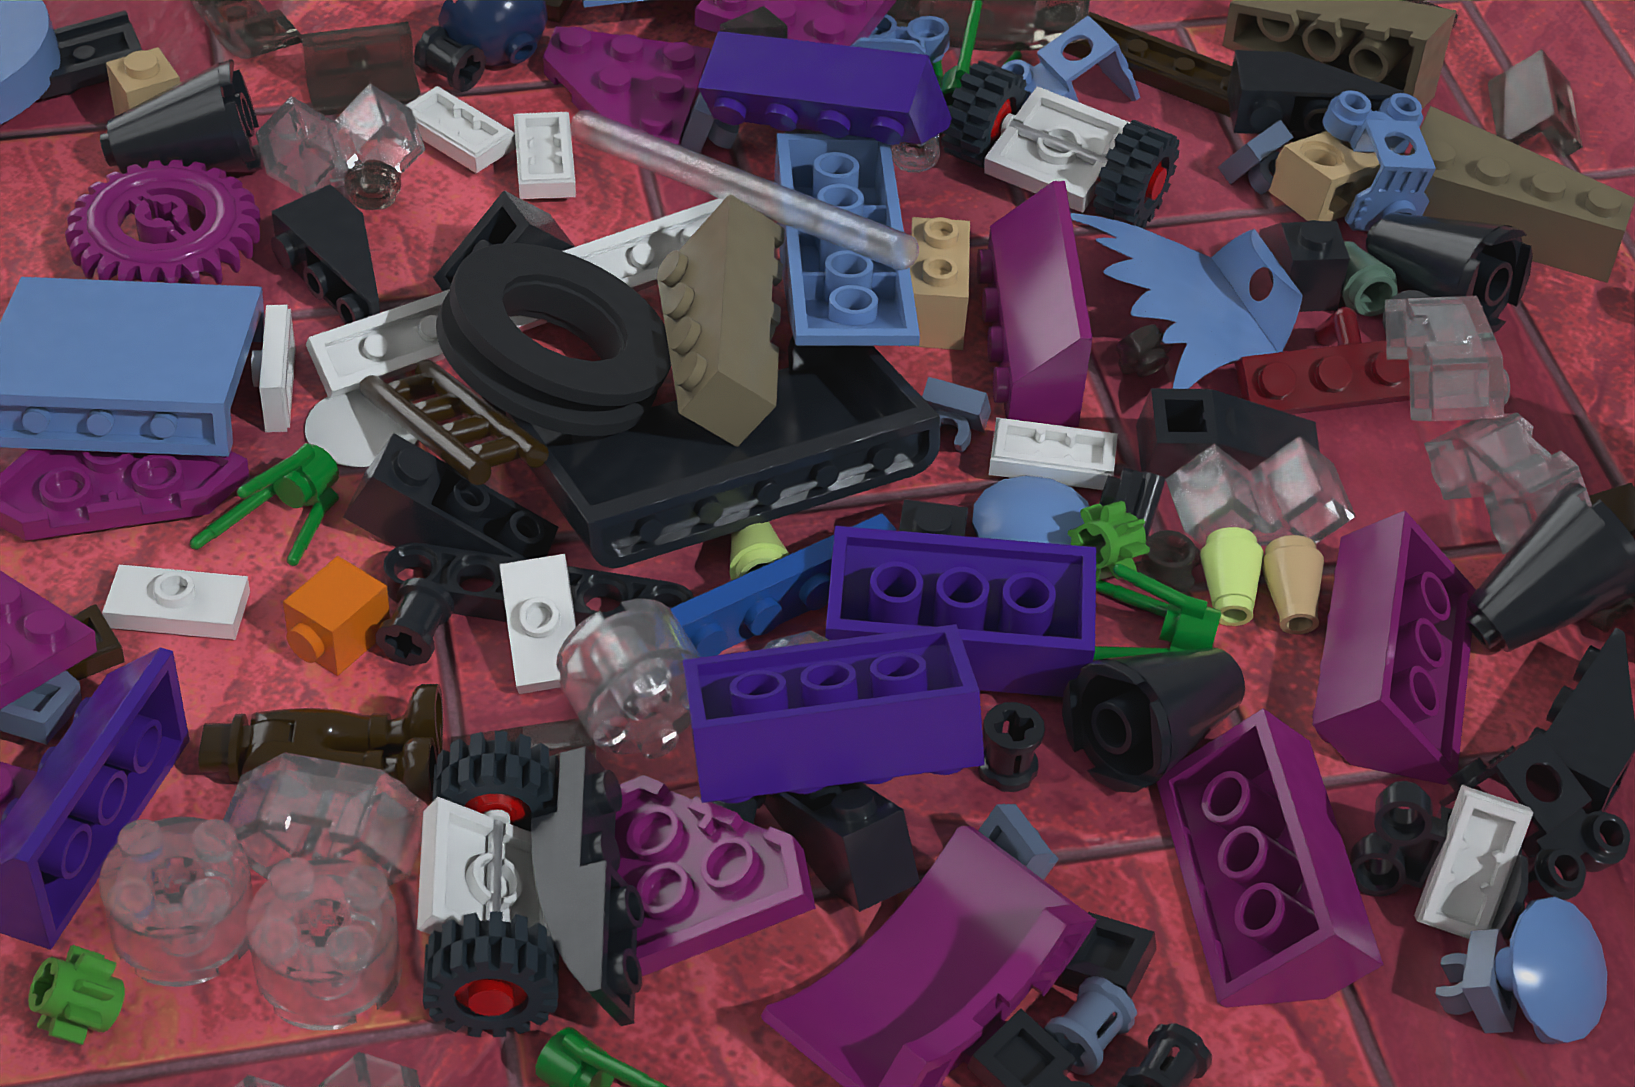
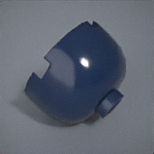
(502, 28)

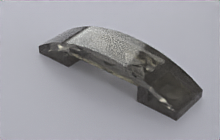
(1002, 23)
(247, 26)

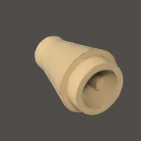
(1294, 580)

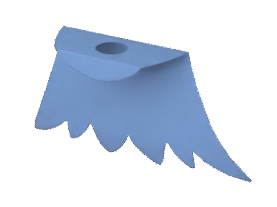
(1203, 295)

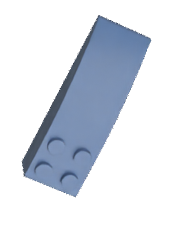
(828, 290)

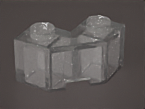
(314, 151)
(1451, 358)
(1505, 468)
(1283, 496)
(326, 811)

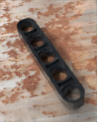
(453, 566)

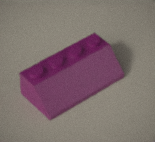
(1036, 311)
(1395, 653)
(1266, 868)

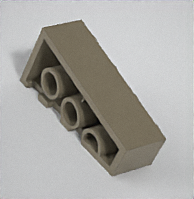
(1375, 39)
(1490, 180)
(723, 320)

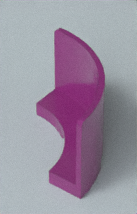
(936, 971)

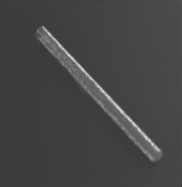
(767, 197)

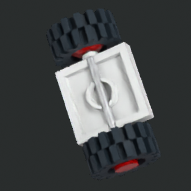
(1059, 141)
(478, 896)

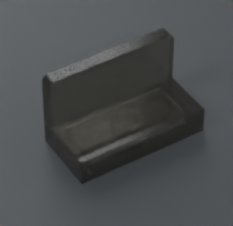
(348, 60)
(1535, 100)

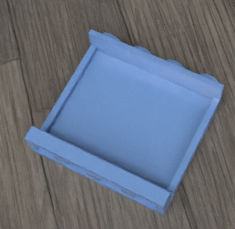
(124, 364)

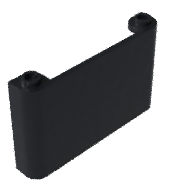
(668, 483)

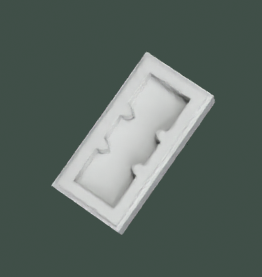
(460, 130)
(544, 155)
(274, 368)
(1053, 452)
(176, 602)
(537, 618)
(1473, 863)

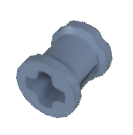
(1091, 1024)

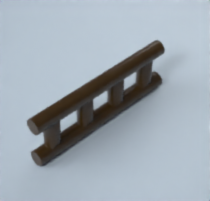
(449, 439)

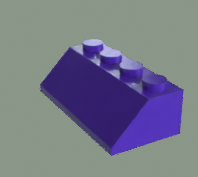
(824, 88)
(1016, 603)
(833, 713)
(86, 794)

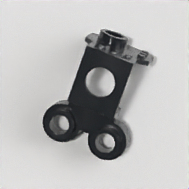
(1564, 831)
(1409, 846)

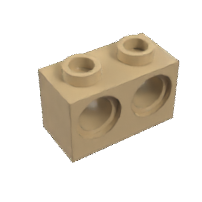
(1322, 176)
(941, 281)

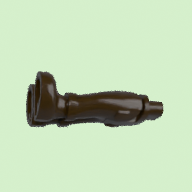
(399, 746)

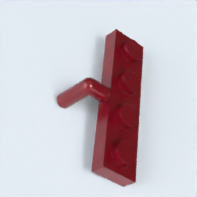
(1326, 376)

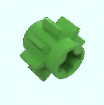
(1114, 534)
(76, 995)

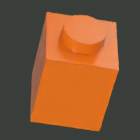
(335, 615)

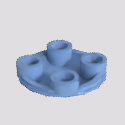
(1028, 510)
(1555, 970)

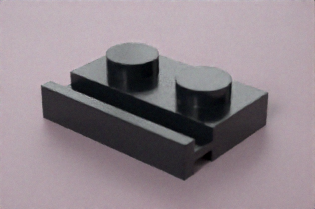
(87, 48)

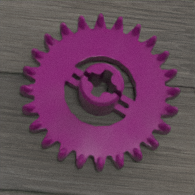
(166, 242)

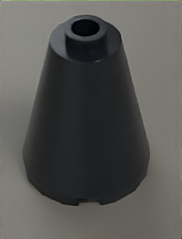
(195, 121)
(1455, 259)
(1555, 574)
(1148, 711)

